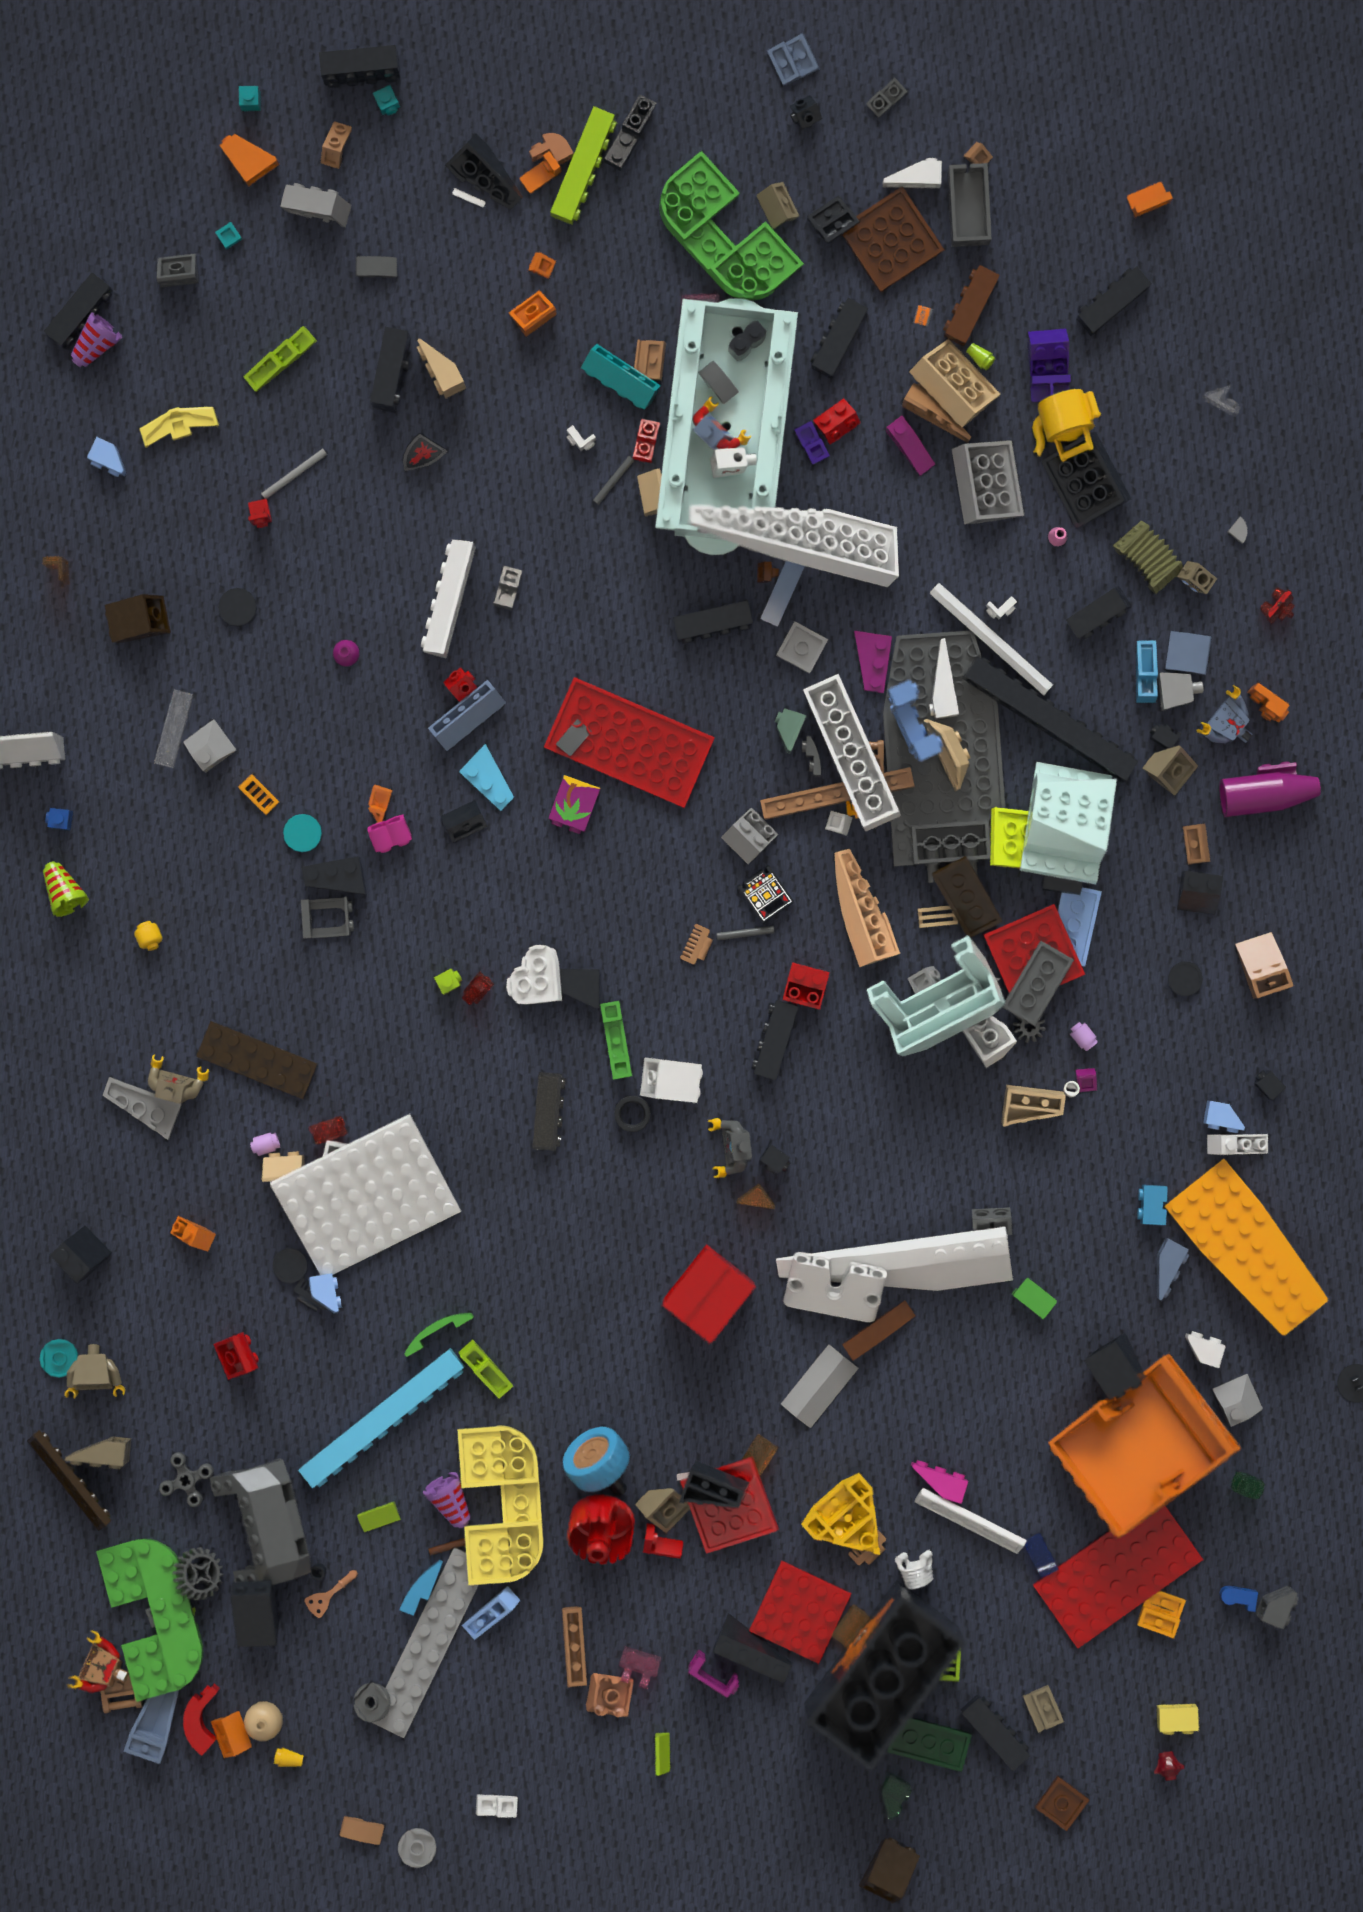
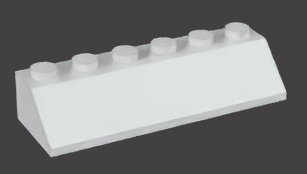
(449, 598)

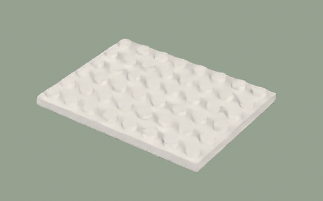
(365, 1196)

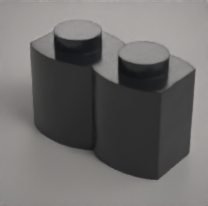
(743, 343)

